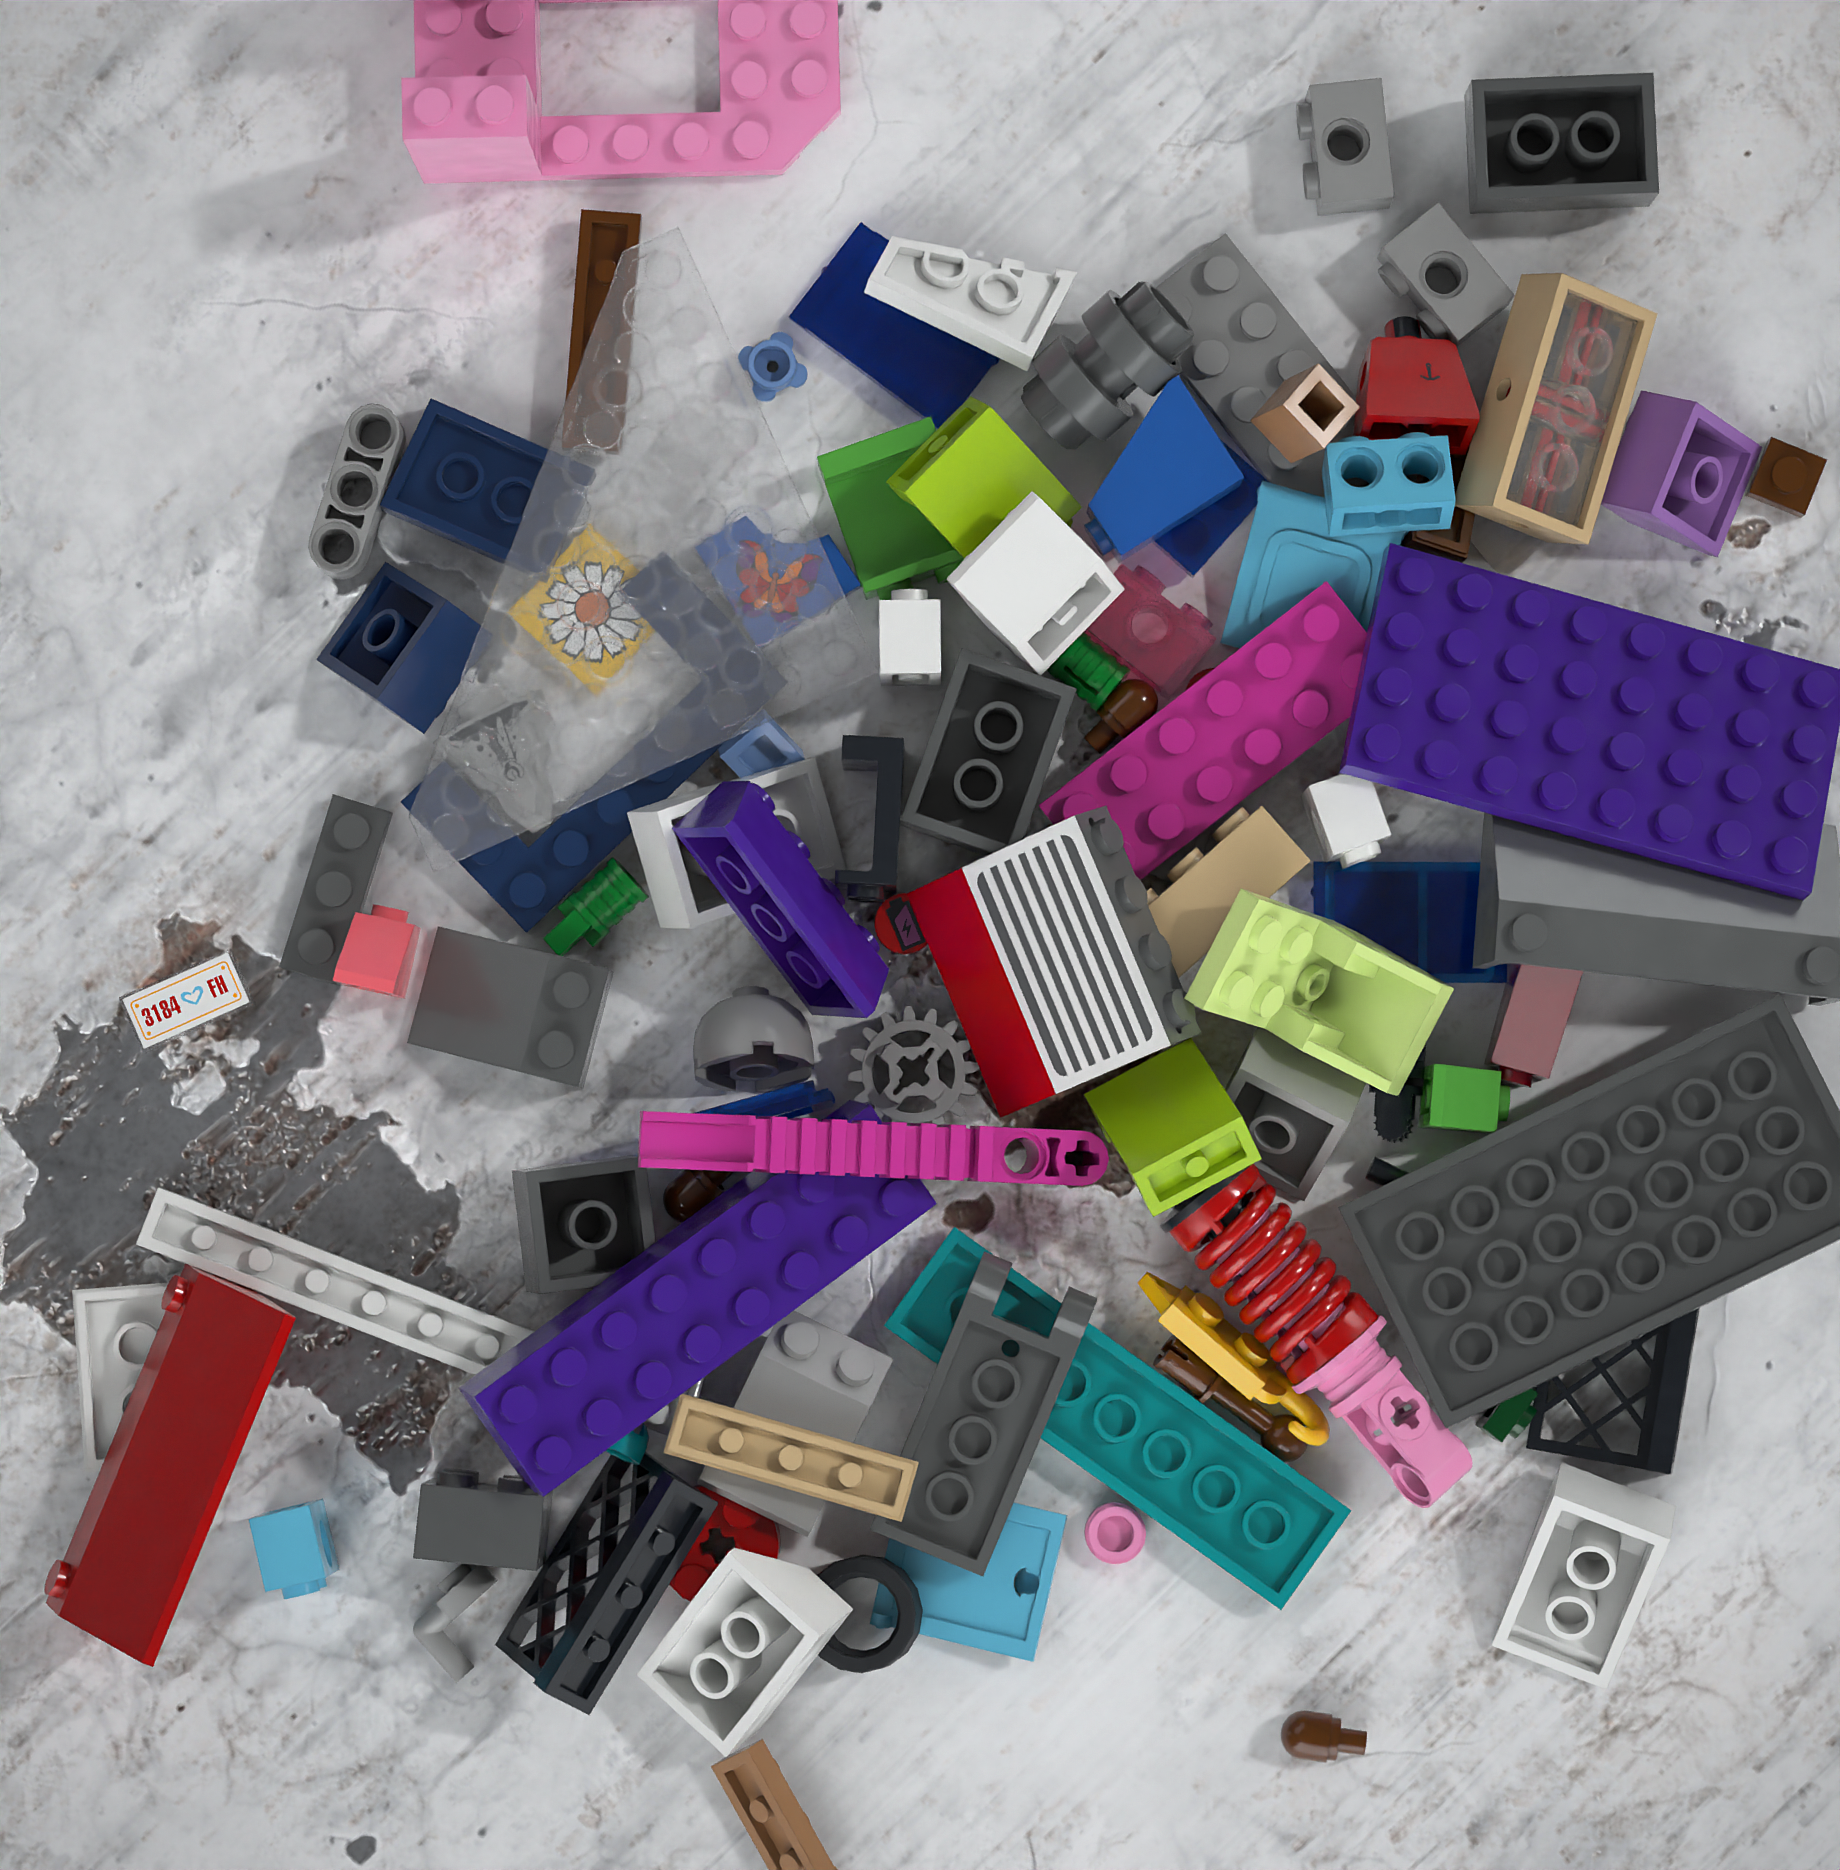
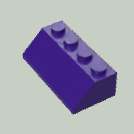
(784, 900)

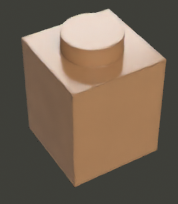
(1305, 413)

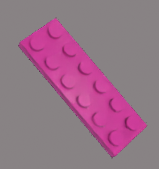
(1225, 732)

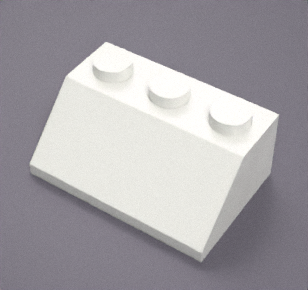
(743, 1645)

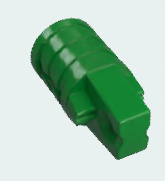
(1090, 670)
(596, 908)

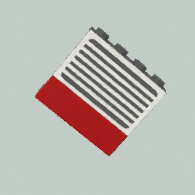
(1054, 961)

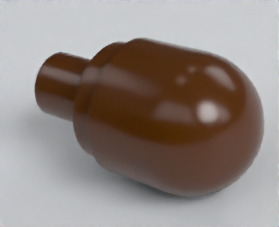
(1123, 712)
(693, 1191)
(1320, 1737)

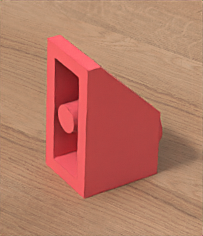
(378, 952)

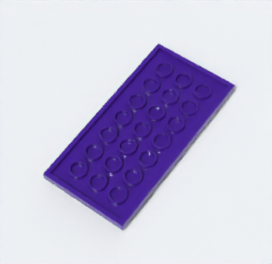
(1594, 722)

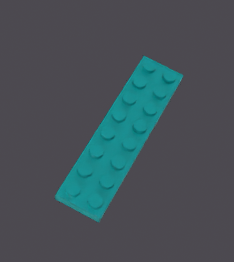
(1146, 1436)

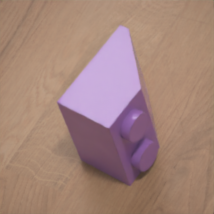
(1680, 472)

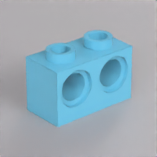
(1391, 499)

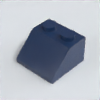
(403, 647)

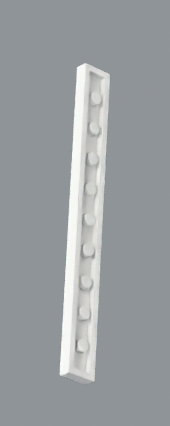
(339, 1289)

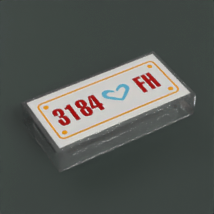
(187, 1001)

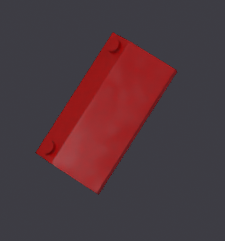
(169, 1462)

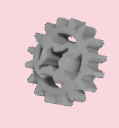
(893, 1053)

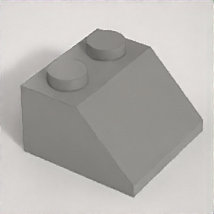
(1292, 1109)

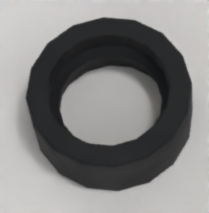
(908, 1617)

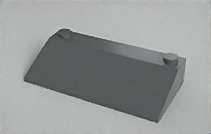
(1629, 915)

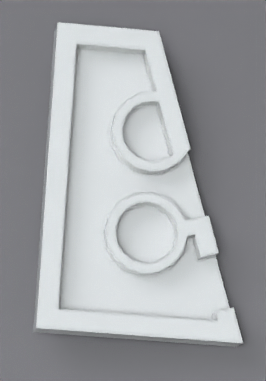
(975, 300)

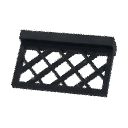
(1662, 1406)
(615, 1602)

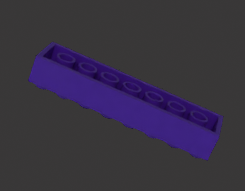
(682, 1311)

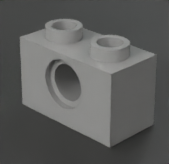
(1355, 111)
(1439, 242)

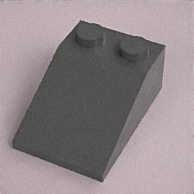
(510, 1006)

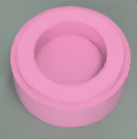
(1115, 1533)

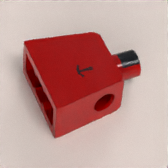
(1414, 387)

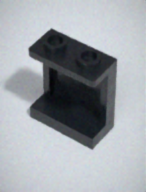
(887, 758)

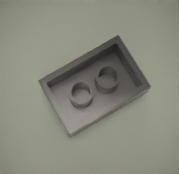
(1561, 143)
(987, 755)

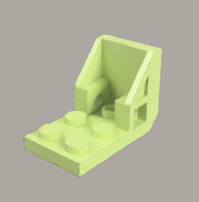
(1320, 989)

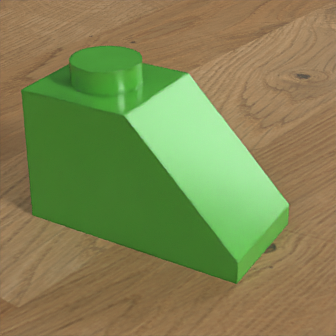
(1463, 1099)

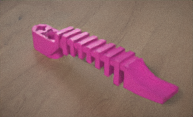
(864, 1148)

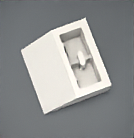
(1035, 583)

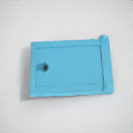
(1293, 556)
(986, 1608)

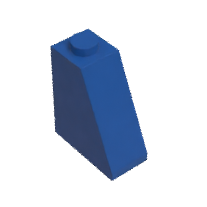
(1161, 477)

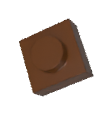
(1786, 477)

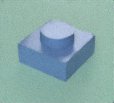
(760, 750)

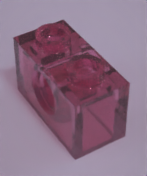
(1161, 663)

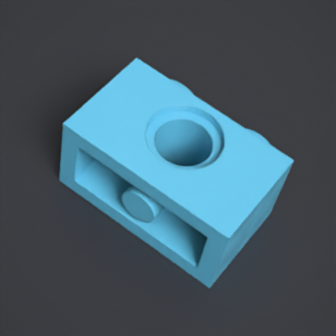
(294, 1548)

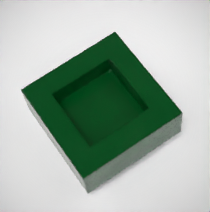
(1509, 1416)

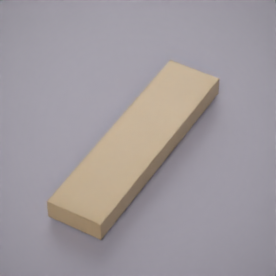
(791, 1457)

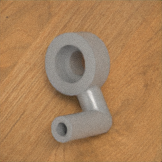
(460, 1590)

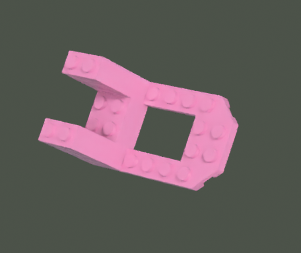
(479, 99)

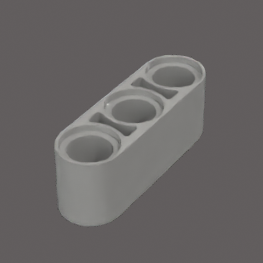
(350, 463)

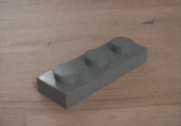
(335, 886)

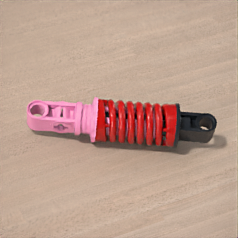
(1319, 1326)

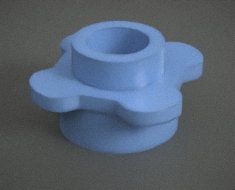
(776, 350)

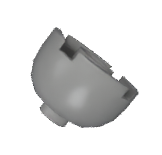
(753, 1040)

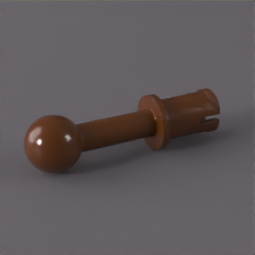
(1206, 1383)

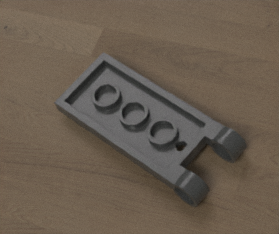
(982, 1422)

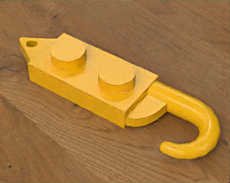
(1233, 1354)

